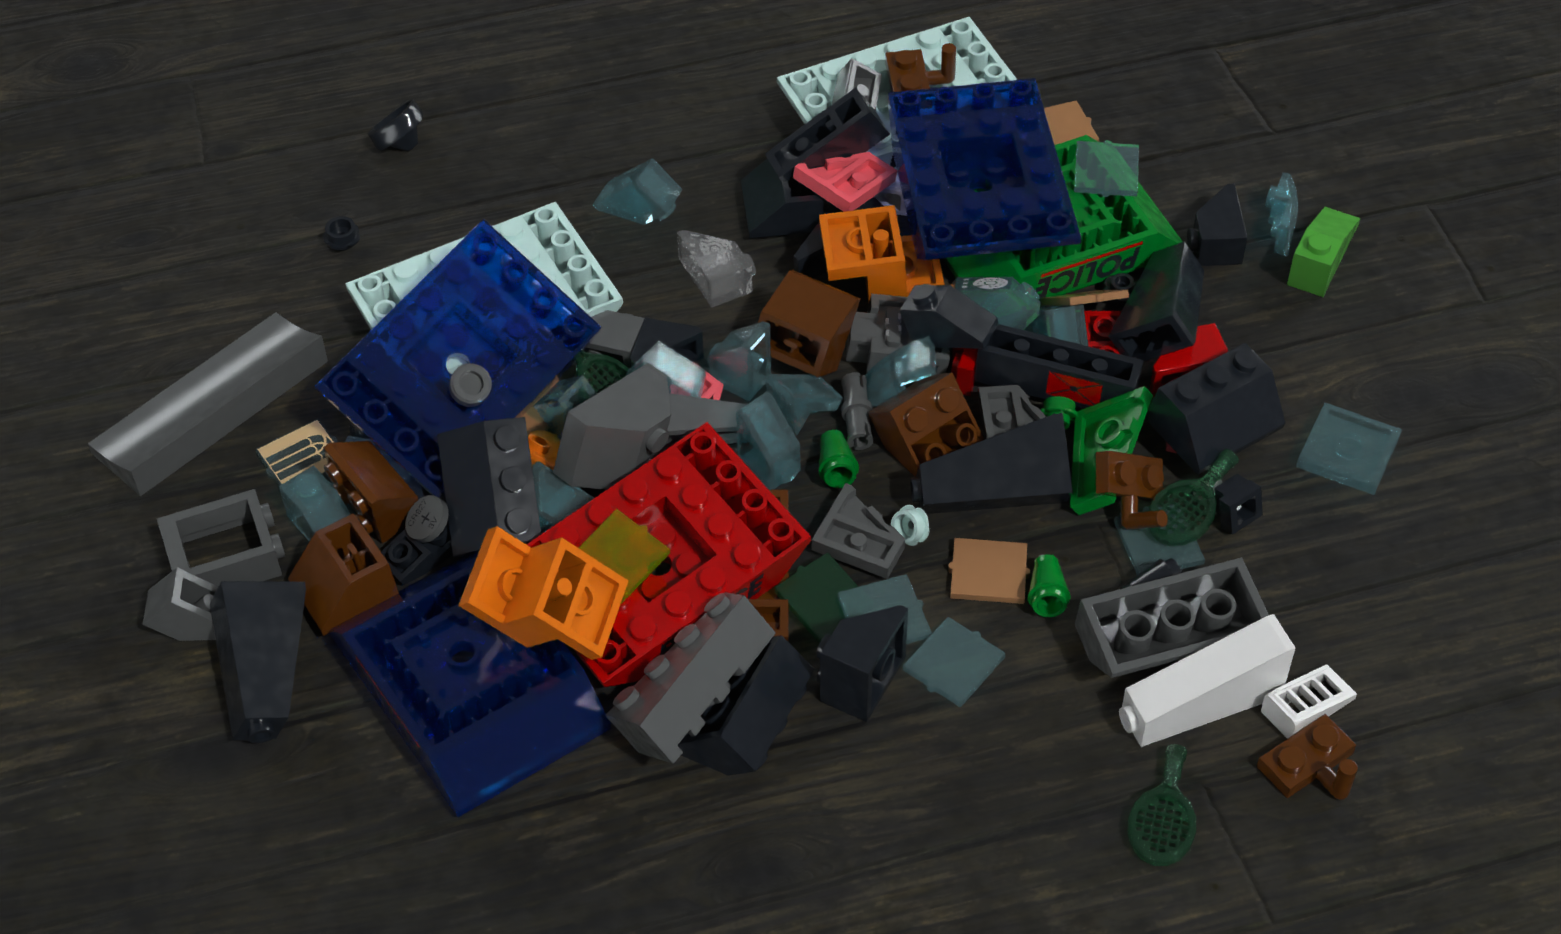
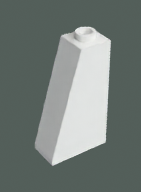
(1209, 683)

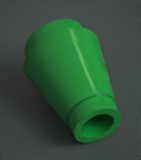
(836, 460)
(1048, 588)

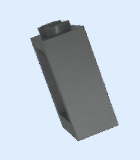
(217, 516)

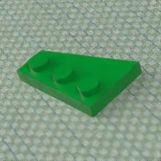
(1099, 428)

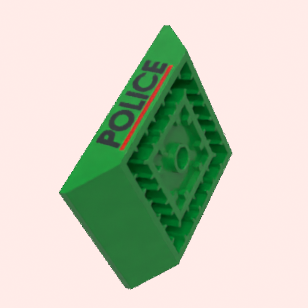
(1115, 234)

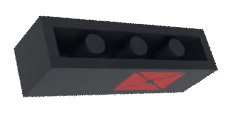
(1055, 367)

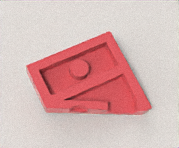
(847, 180)

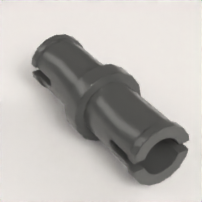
(856, 410)

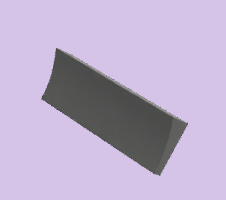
(208, 402)

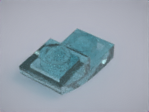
(1283, 213)
(899, 368)

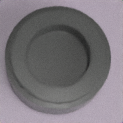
(470, 385)

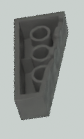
(690, 677)

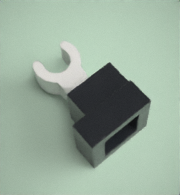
(1237, 502)

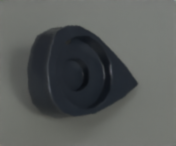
(398, 127)

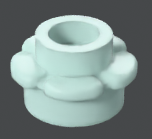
(903, 524)

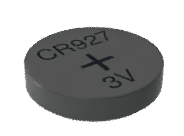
(427, 518)

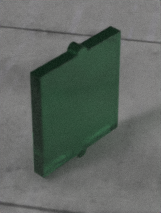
(814, 595)

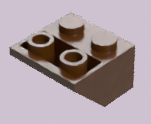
(809, 323)
(926, 421)
(369, 487)
(342, 573)

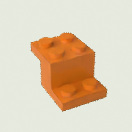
(871, 247)
(544, 593)

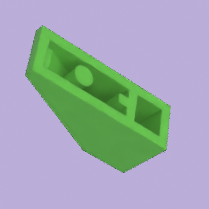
(1321, 251)

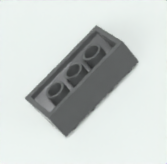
(1167, 617)

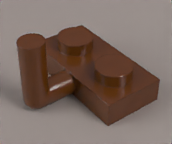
(908, 71)
(1131, 479)
(1312, 756)

